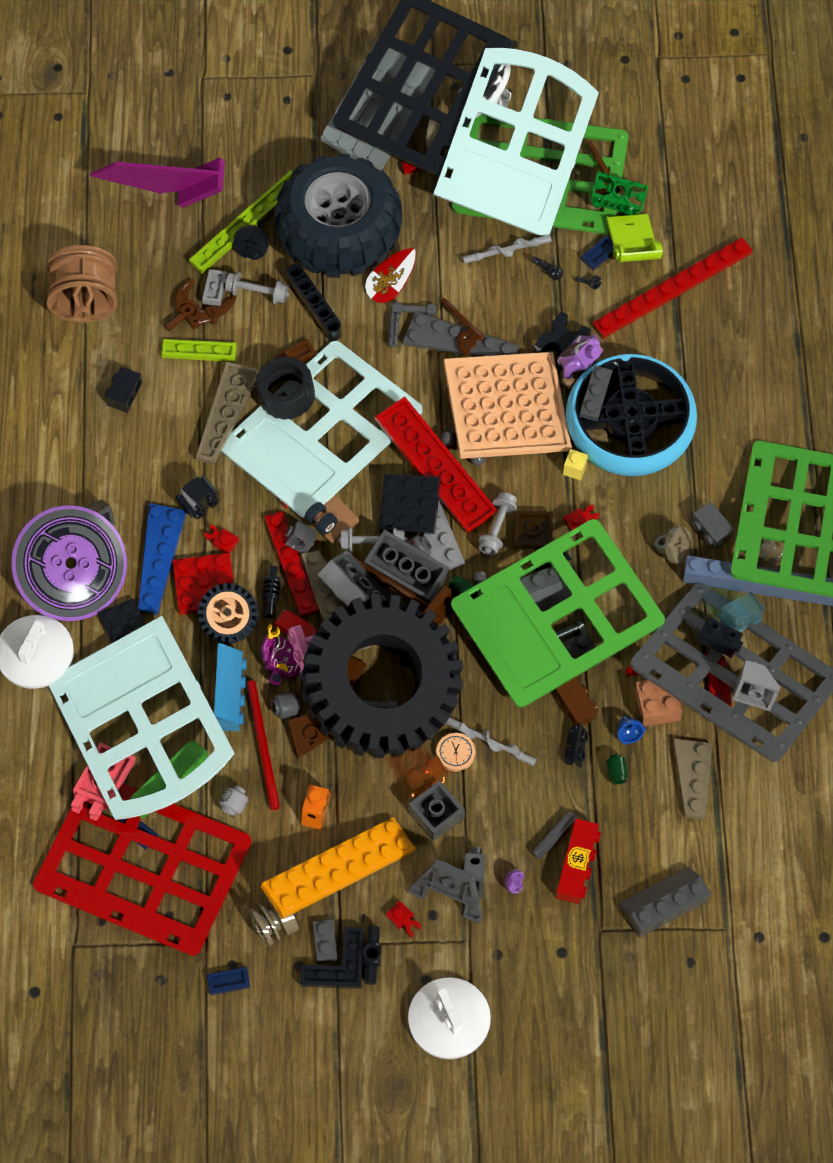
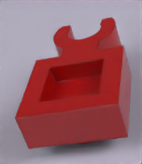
(578, 517)
(223, 540)
(401, 917)

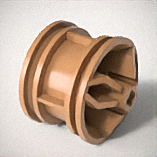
(82, 284)

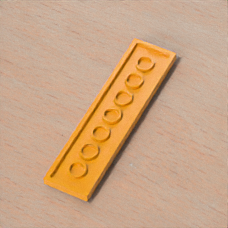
(337, 868)

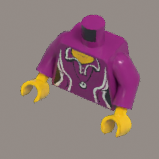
(279, 657)

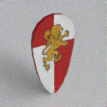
(390, 276)

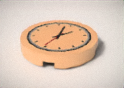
(456, 751)

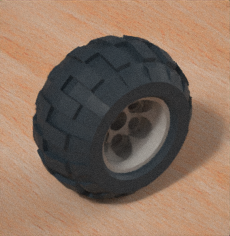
(346, 239)

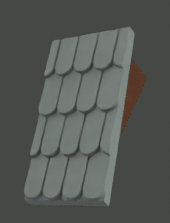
(369, 104)

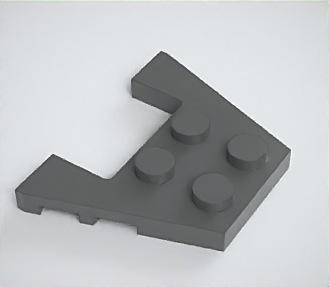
(452, 883)

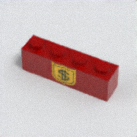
(577, 861)

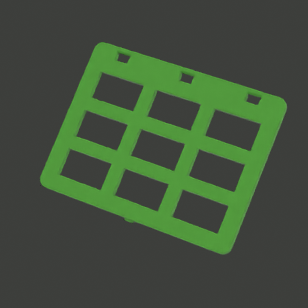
(566, 217)
(752, 527)

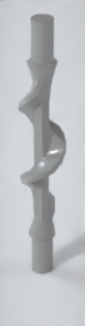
(507, 251)
(494, 745)

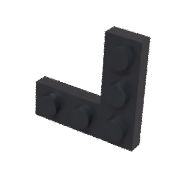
(344, 976)

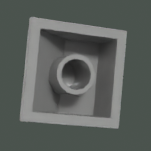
(756, 686)

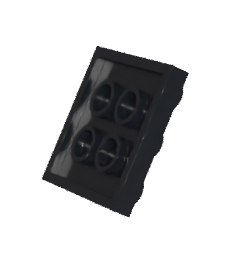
(409, 503)

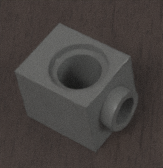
(300, 537)

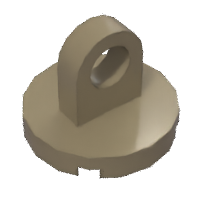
(676, 544)

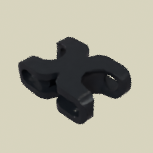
(559, 338)

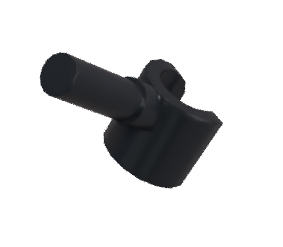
(594, 283)

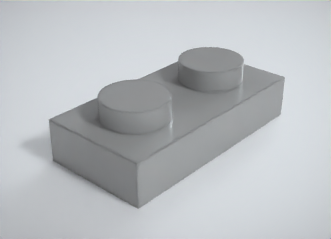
(214, 287)

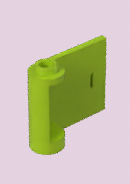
(633, 238)

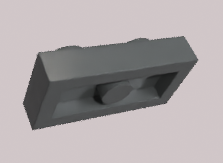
(325, 941)

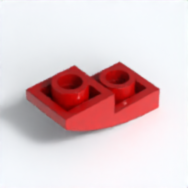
(288, 620)

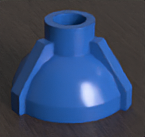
(630, 730)

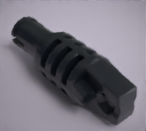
(270, 592)

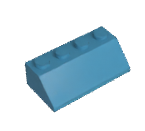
(229, 688)

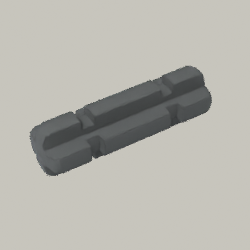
(393, 330)

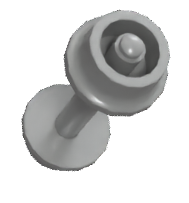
(234, 282)
(505, 504)
(347, 538)

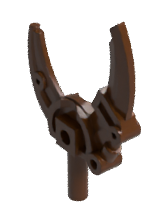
(191, 312)

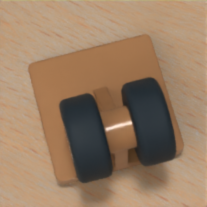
(331, 518)

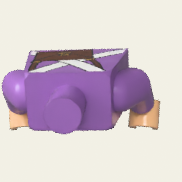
(579, 356)

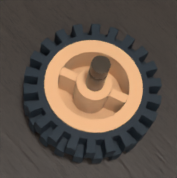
(227, 613)

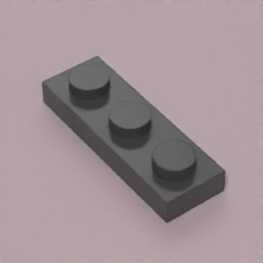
(595, 393)

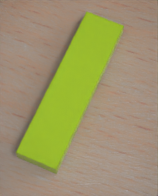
(199, 350)

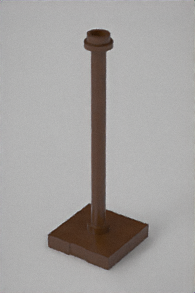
(440, 605)

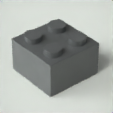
(436, 810)

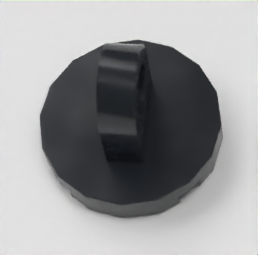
(251, 242)

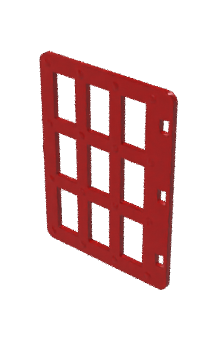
(136, 918)

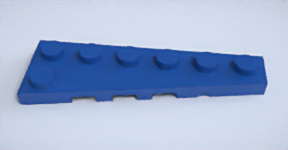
(161, 542)

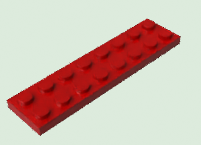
(433, 459)

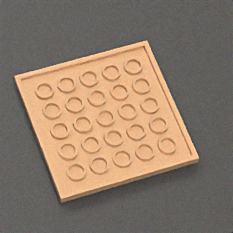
(506, 405)

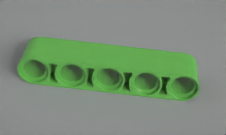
(183, 762)

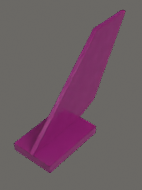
(191, 183)

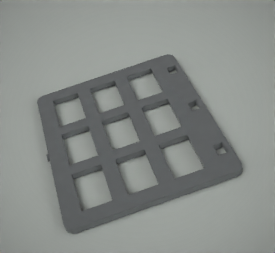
(724, 716)

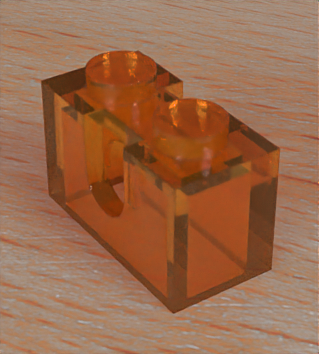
(415, 778)

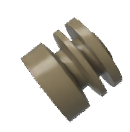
(270, 922)

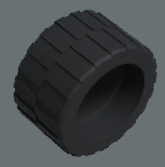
(280, 370)

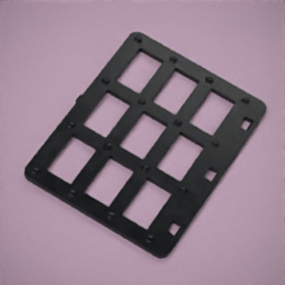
(432, 160)

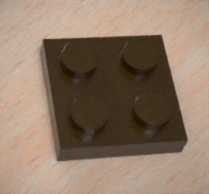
(533, 529)

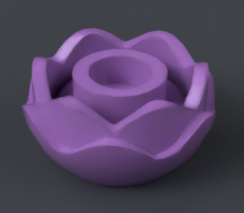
(513, 881)

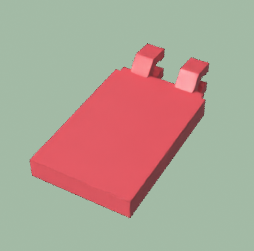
(88, 790)

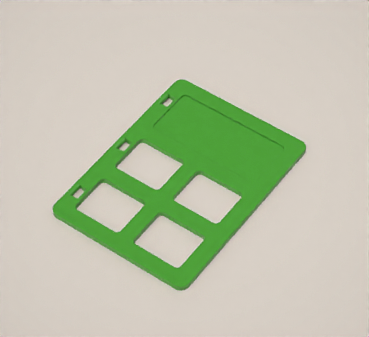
(519, 636)

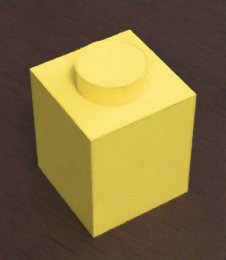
(575, 464)

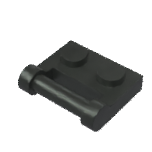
(579, 644)

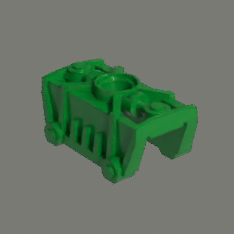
(618, 202)

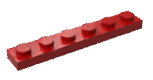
(291, 566)

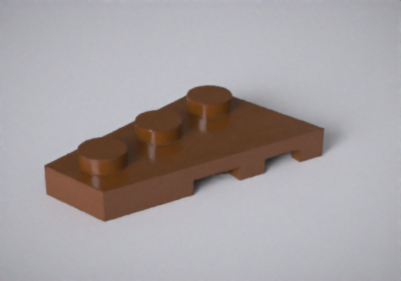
(306, 734)

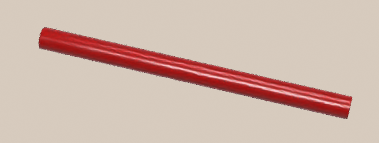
(263, 745)

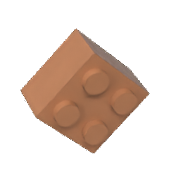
(656, 705)

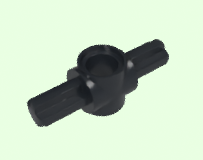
(372, 946)

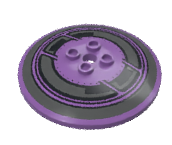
(41, 568)

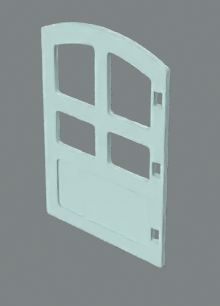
(500, 180)
(120, 681)

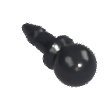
(554, 272)

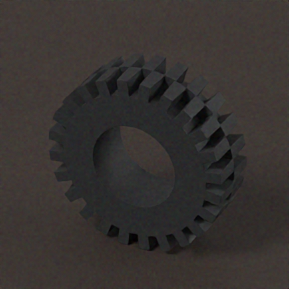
(411, 634)

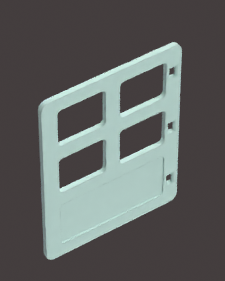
(291, 459)

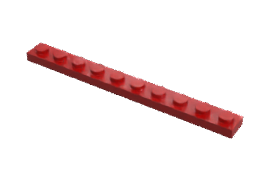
(672, 288)

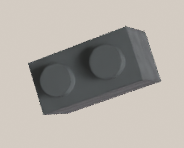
(712, 525)

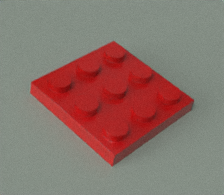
(198, 575)

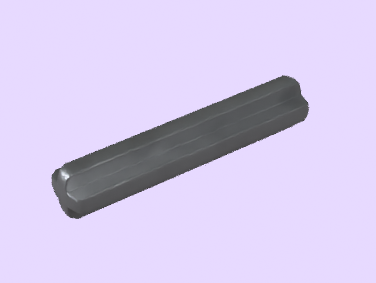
(554, 835)

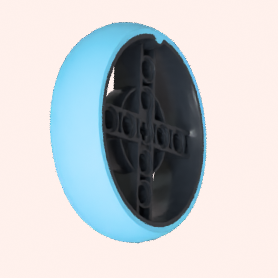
(636, 462)

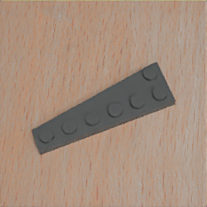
(443, 336)

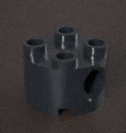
(198, 496)

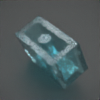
(742, 612)

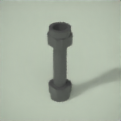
(430, 309)

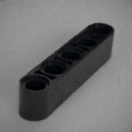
(314, 309)

